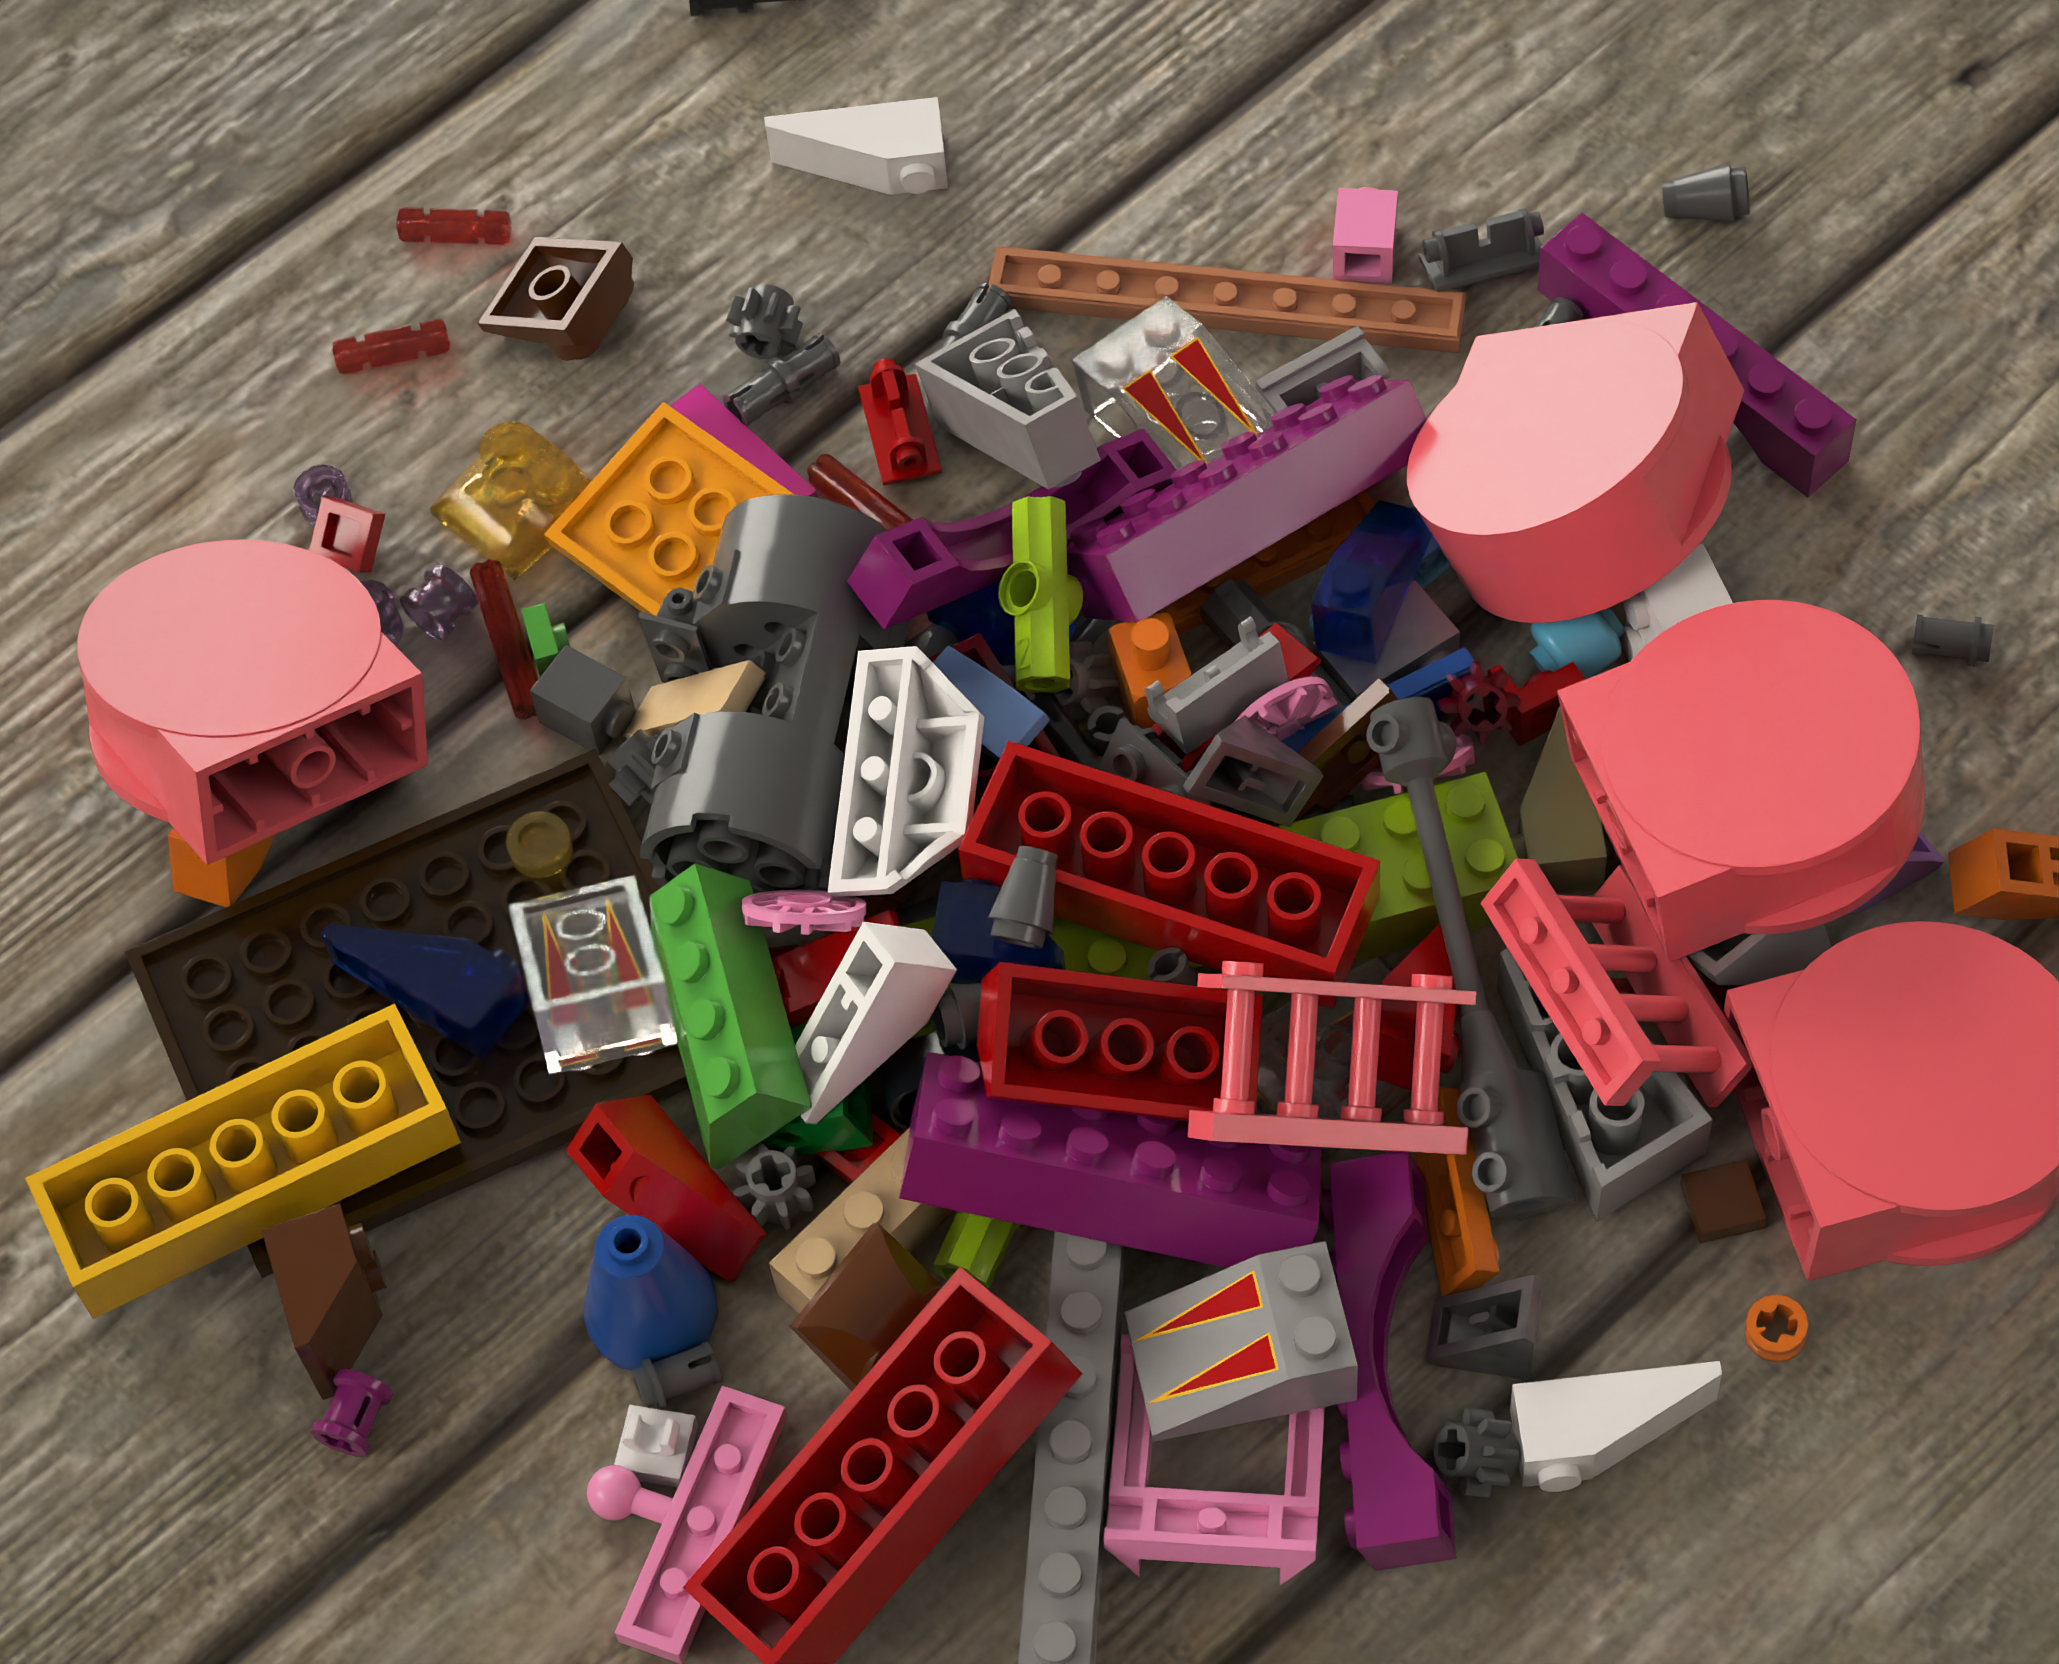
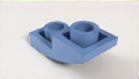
(1005, 710)

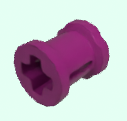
(351, 1412)

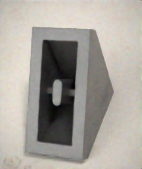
(1254, 773)
(1487, 1328)

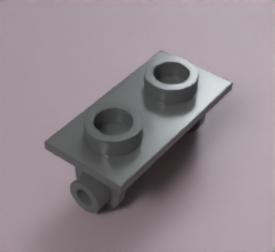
(1458, 258)
(673, 639)
(1146, 760)

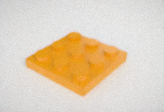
(657, 510)

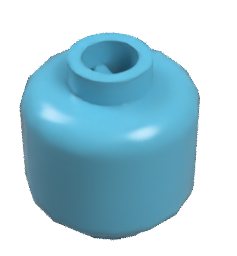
(1587, 641)

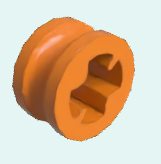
(1766, 1311)

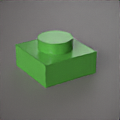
(544, 638)

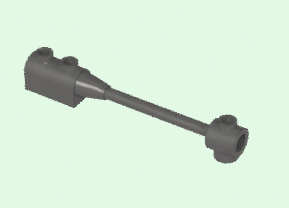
(1505, 1107)

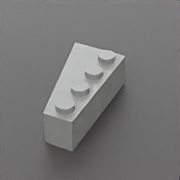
(1010, 402)
(1612, 1148)

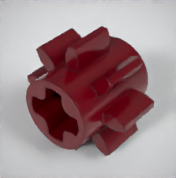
(1474, 718)

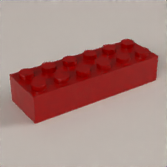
(1175, 869)
(884, 1478)

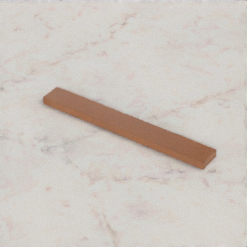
(1231, 298)

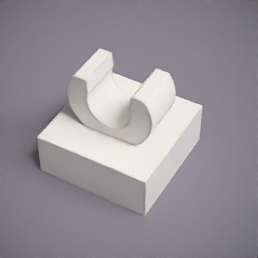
(657, 1444)

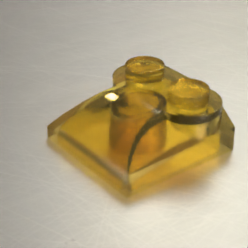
(511, 496)

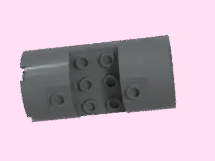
(765, 783)

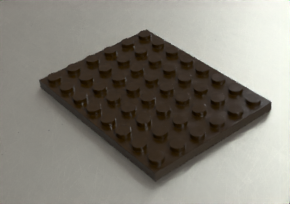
(263, 984)

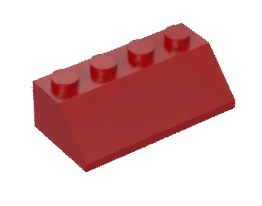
(1104, 1042)

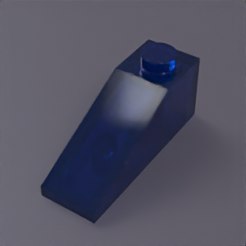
(1368, 582)
(436, 978)

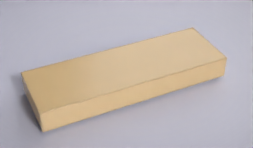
(715, 690)

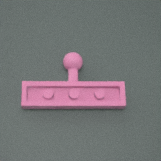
(694, 1522)

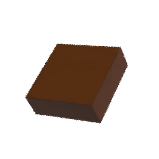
(1723, 1201)

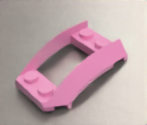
(1203, 1523)

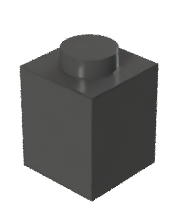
(583, 700)

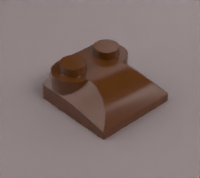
(563, 295)
(865, 1305)

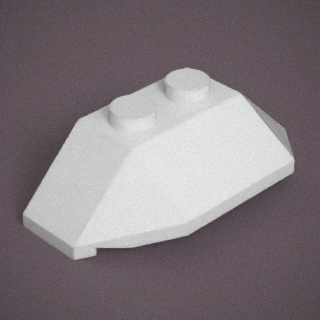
(904, 773)

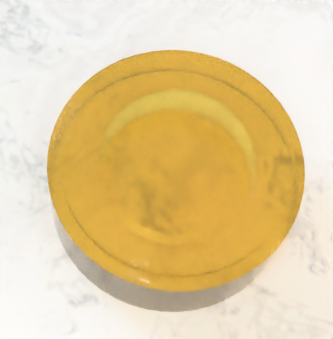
(539, 844)

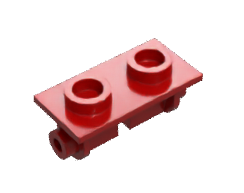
(898, 424)

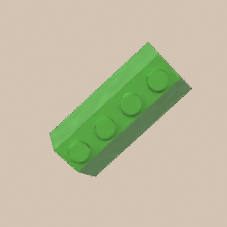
(726, 1012)

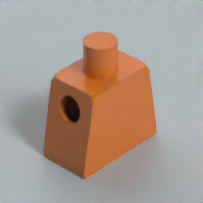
(1140, 657)

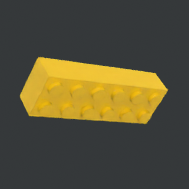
(242, 1161)

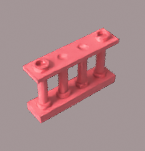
(1586, 1005)
(1297, 1117)

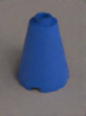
(646, 1295)

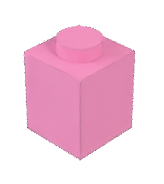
(1365, 235)

